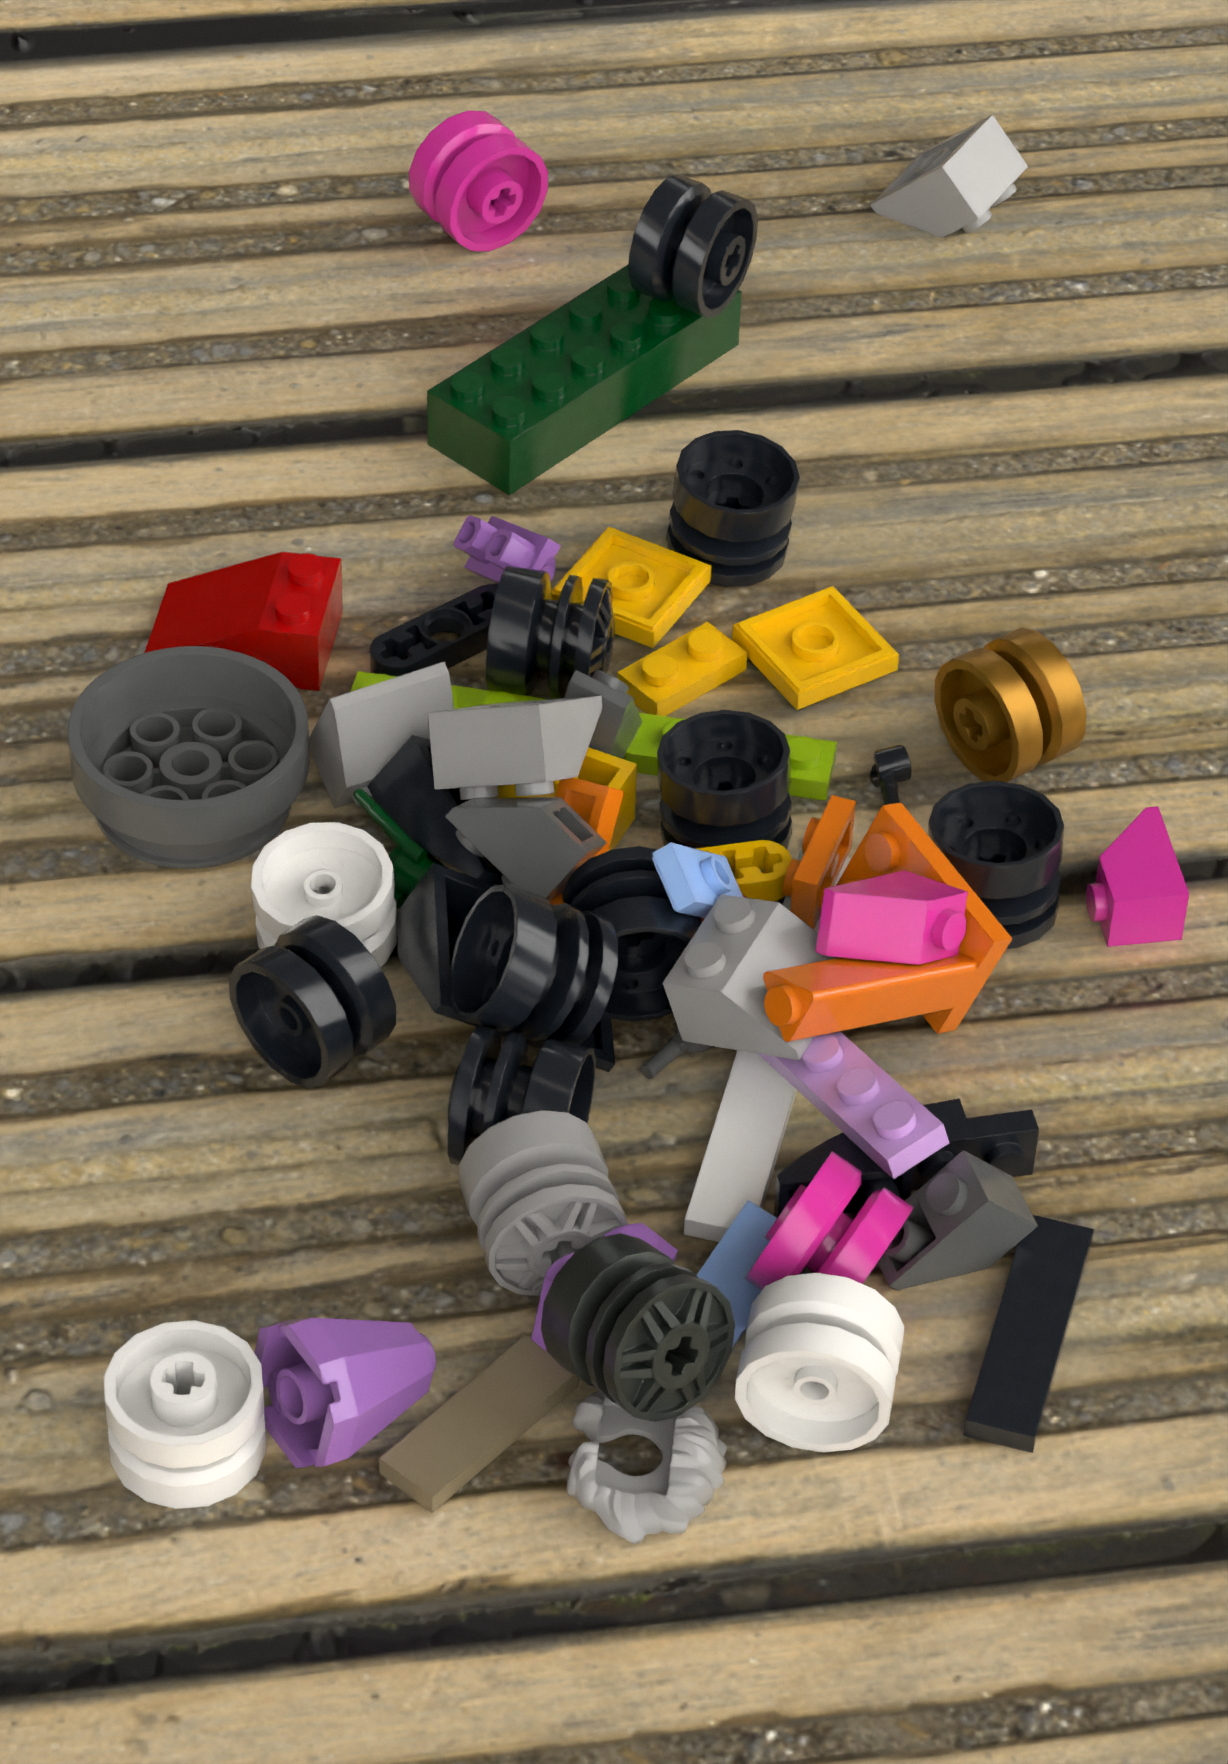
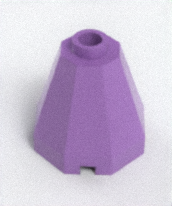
(339, 1383)

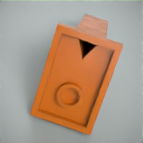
(861, 992)

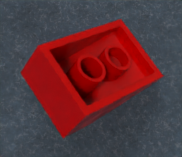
(267, 608)

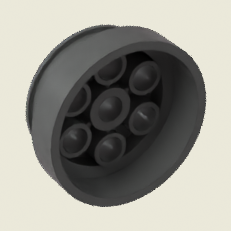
(189, 754)

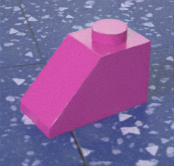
(1139, 886)
(892, 919)

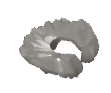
(654, 1501)

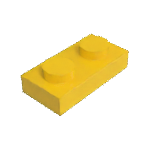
(683, 670)

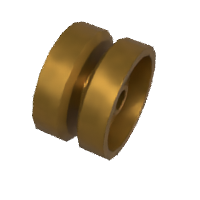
(1010, 705)

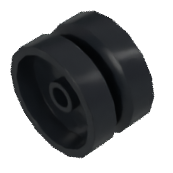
(692, 246)
(312, 1001)

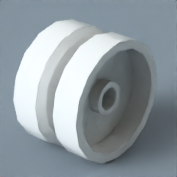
(328, 874)
(819, 1362)
(185, 1414)

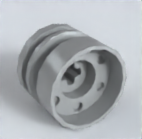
(537, 1195)

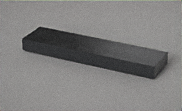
(1028, 1335)

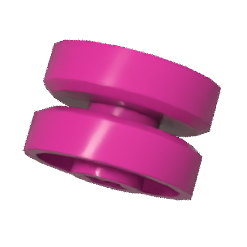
(478, 180)
(822, 1237)

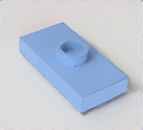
(694, 878)

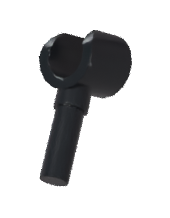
(890, 767)

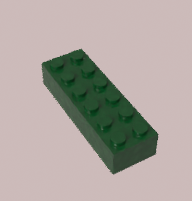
(570, 380)

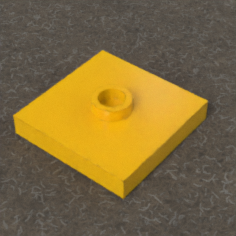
(647, 580)
(815, 647)

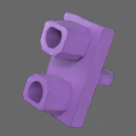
(501, 545)

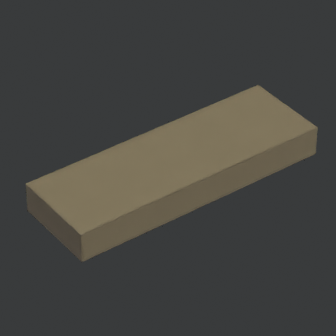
(477, 1424)

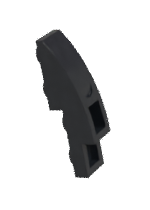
(998, 1139)

